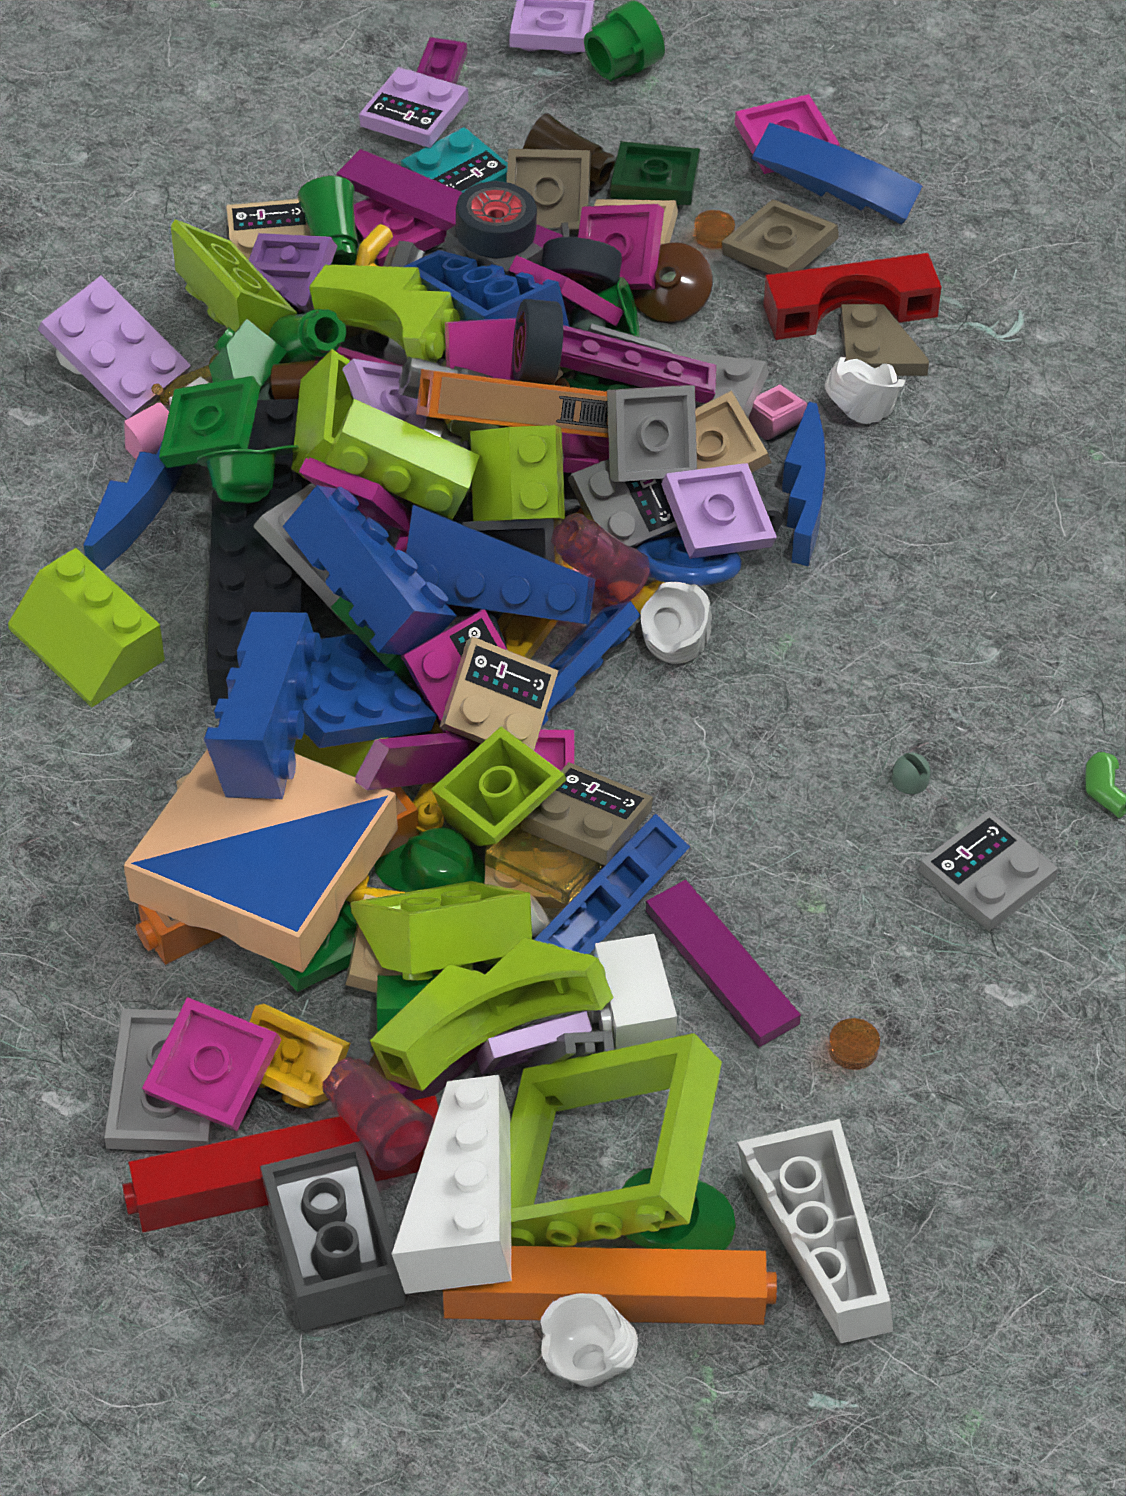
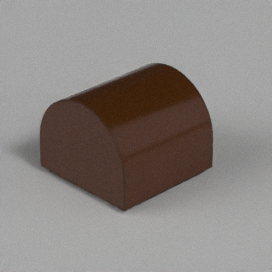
(287, 378)

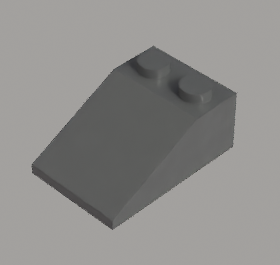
(332, 1235)

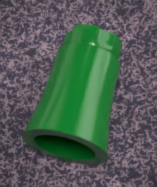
(330, 213)
(308, 335)

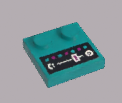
(458, 161)

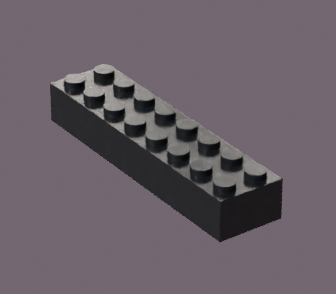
(244, 567)

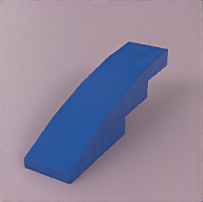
(837, 171)
(805, 483)
(129, 508)
(616, 888)

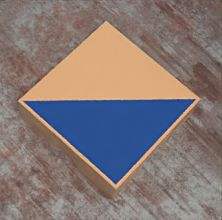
(262, 866)

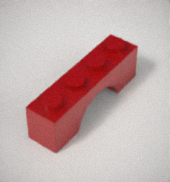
(801, 298)

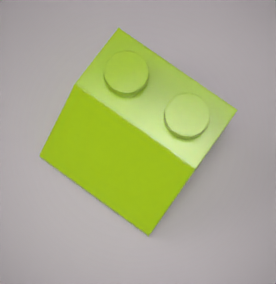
(518, 473)
(495, 788)

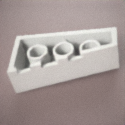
(461, 1199)
(819, 1215)

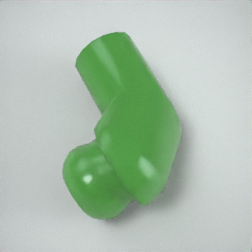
(1101, 783)

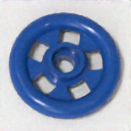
(678, 567)

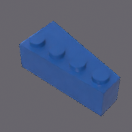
(483, 290)
(368, 571)
(494, 574)
(264, 706)

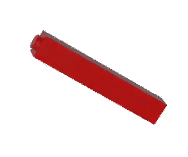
(227, 1174)

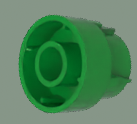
(624, 42)

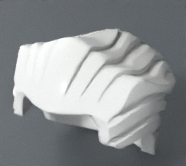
(863, 391)
(676, 622)
(587, 1339)

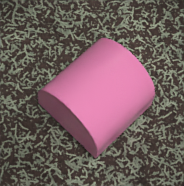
(776, 412)
(146, 430)

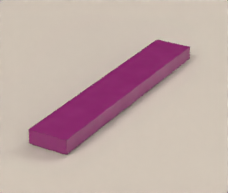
(411, 192)

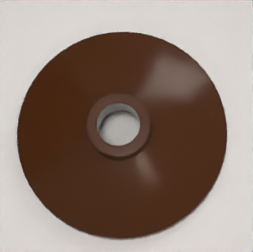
(685, 293)

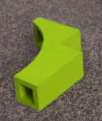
(389, 303)
(469, 1007)

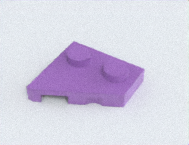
(292, 264)

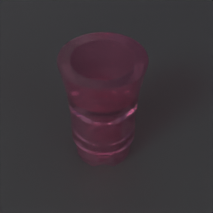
(598, 554)
(377, 1113)

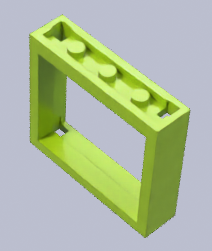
(673, 1063)

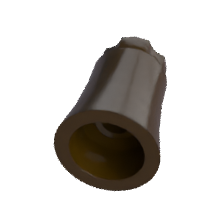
(553, 135)

